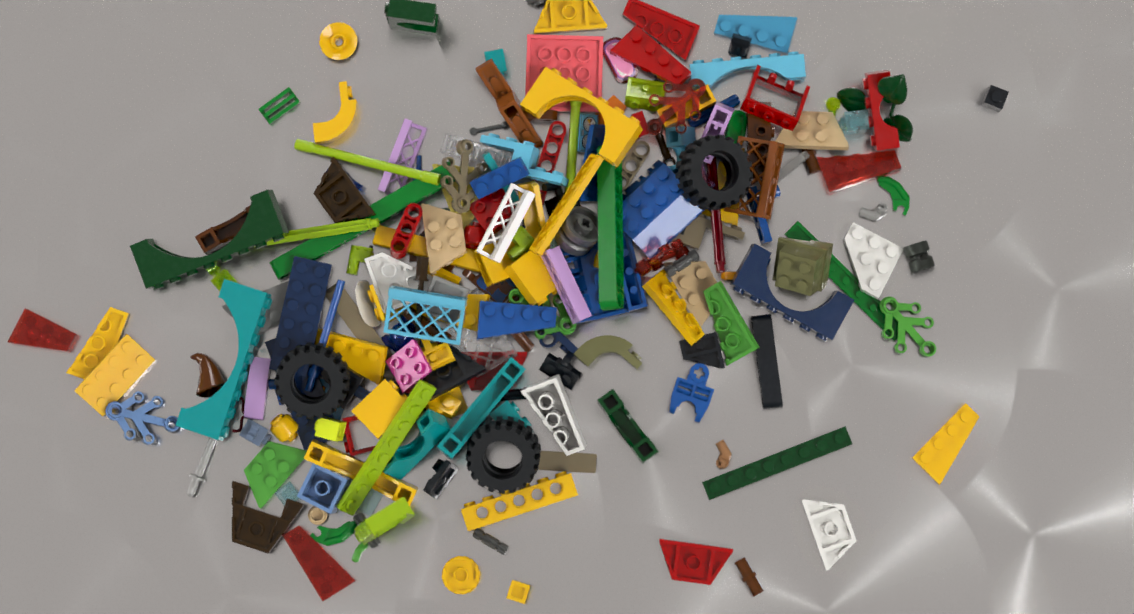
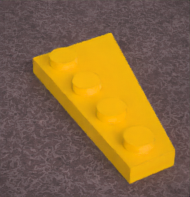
(360, 355)

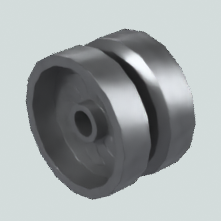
(578, 231)

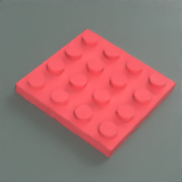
(572, 56)

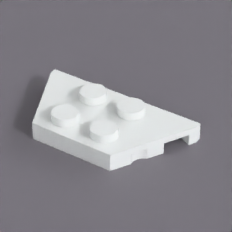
(830, 529)

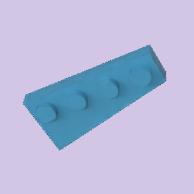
(766, 31)

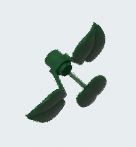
(894, 91)

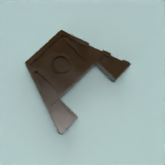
(255, 527)

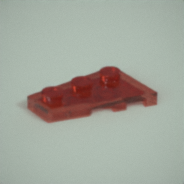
(41, 332)

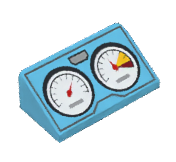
(584, 124)

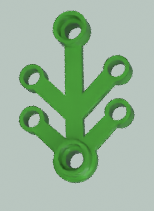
(564, 318)
(905, 325)

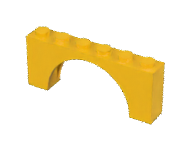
(554, 89)

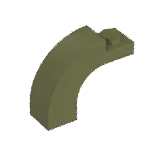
(607, 344)

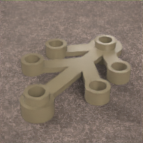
(463, 178)

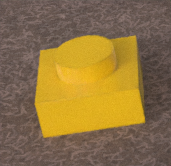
(518, 591)

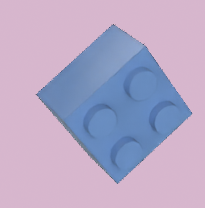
(324, 488)

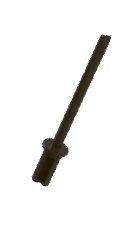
(421, 276)

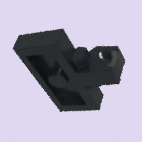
(554, 366)

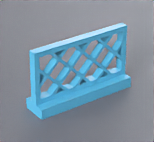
(427, 298)

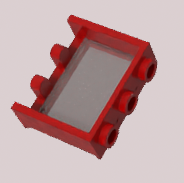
(773, 101)

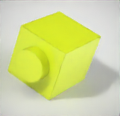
(330, 428)

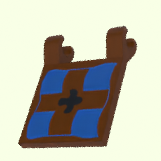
(499, 292)

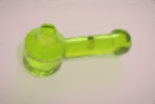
(832, 105)

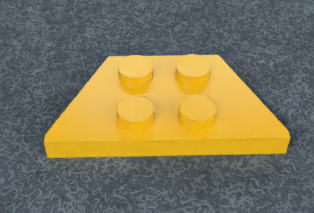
(569, 16)

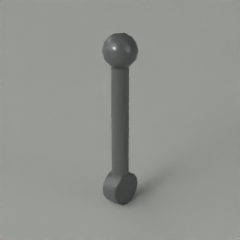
(473, 131)

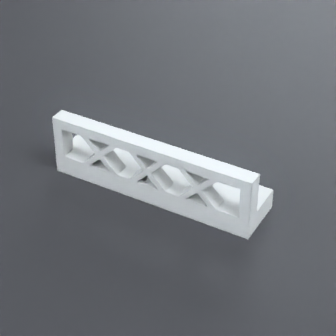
(513, 223)

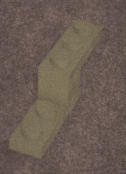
(695, 230)

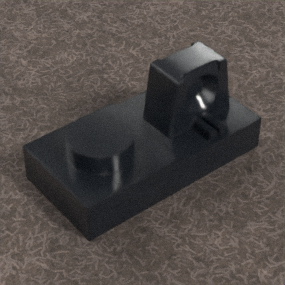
(444, 472)

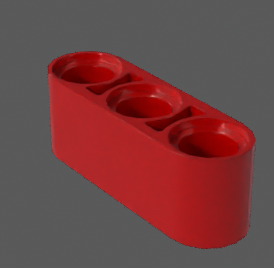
(406, 222)

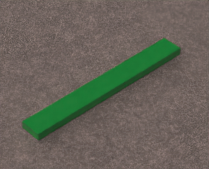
(847, 283)

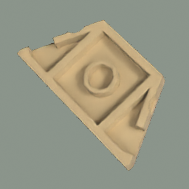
(815, 131)
(443, 236)
(690, 286)

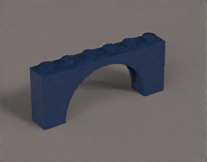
(752, 280)

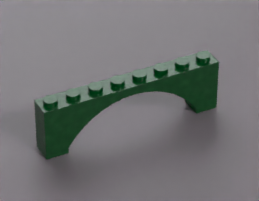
(261, 225)

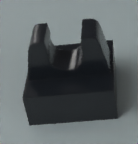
(739, 45)

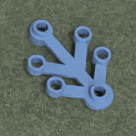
(138, 417)

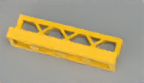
(534, 217)

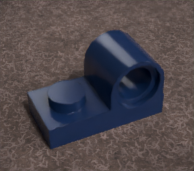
(566, 345)

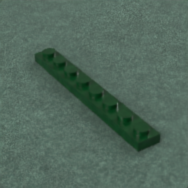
(777, 463)

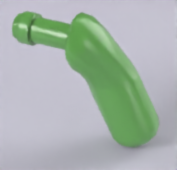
(357, 552)

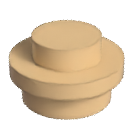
(317, 515)

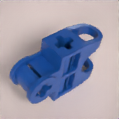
(680, 395)

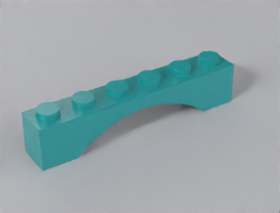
(480, 408)

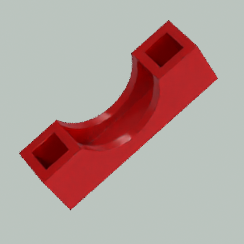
(884, 135)

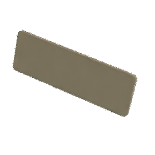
(572, 463)

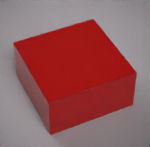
(640, 116)

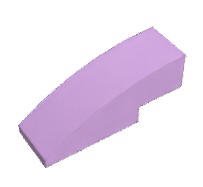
(257, 388)

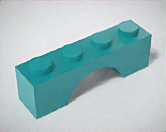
(431, 430)

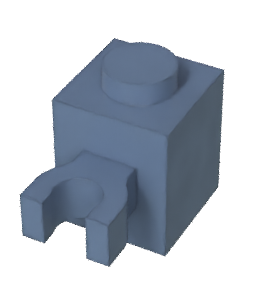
(255, 433)

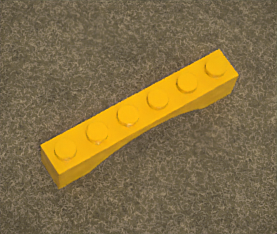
(342, 463)

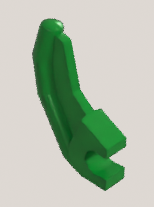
(897, 192)
(333, 536)

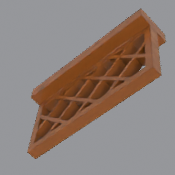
(769, 181)

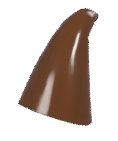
(210, 376)

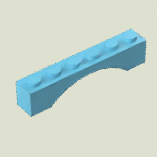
(786, 67)

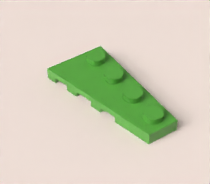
(731, 327)

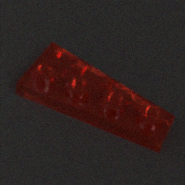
(321, 569)

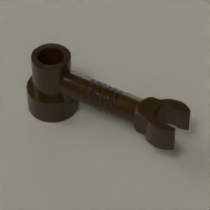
(662, 144)

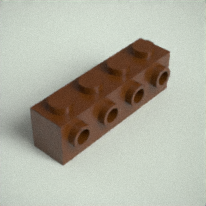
(758, 129)

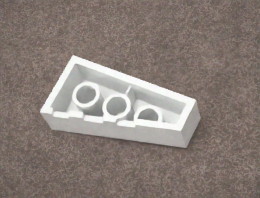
(555, 410)

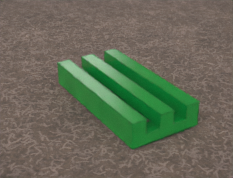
(292, 96)

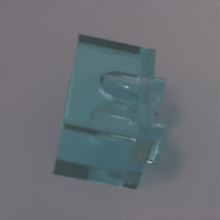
(854, 122)

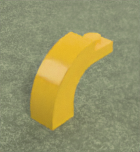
(338, 126)

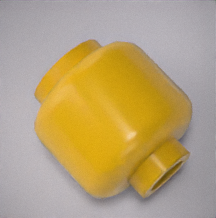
(284, 427)

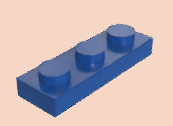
(499, 177)

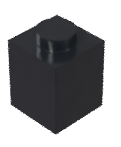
(995, 98)

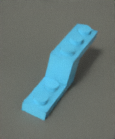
(529, 155)

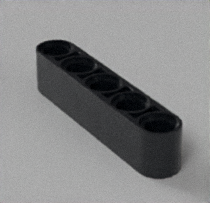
(767, 361)

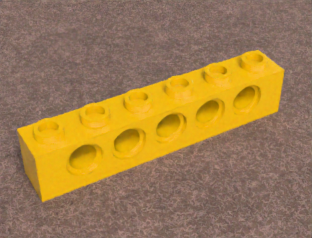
(567, 491)

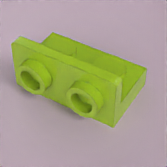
(639, 92)

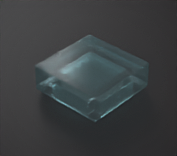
(287, 492)

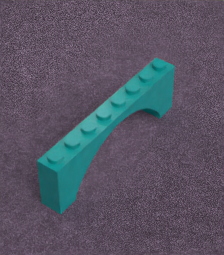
(214, 414)

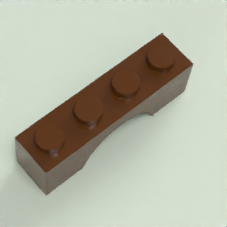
(222, 234)

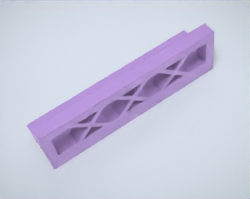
(397, 152)
(566, 285)

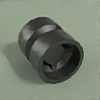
(914, 251)

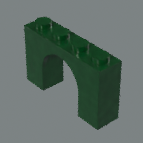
(412, 16)
(626, 426)

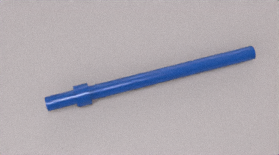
(314, 371)

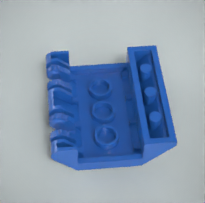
(656, 209)
(588, 282)

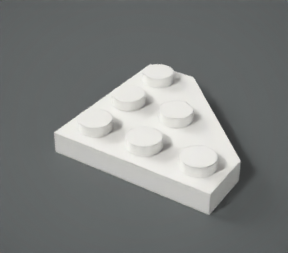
(871, 258)
(389, 271)

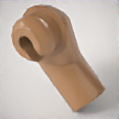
(724, 456)

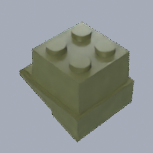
(802, 265)

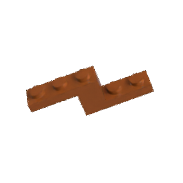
(508, 103)

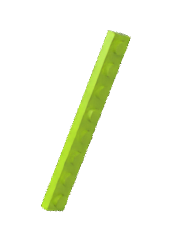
(386, 447)

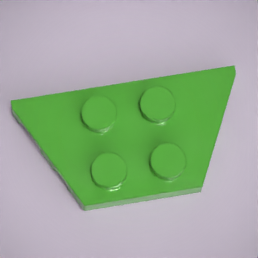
(271, 469)

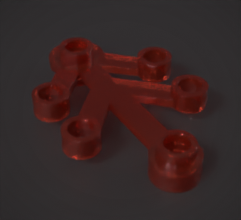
(678, 104)
(678, 250)

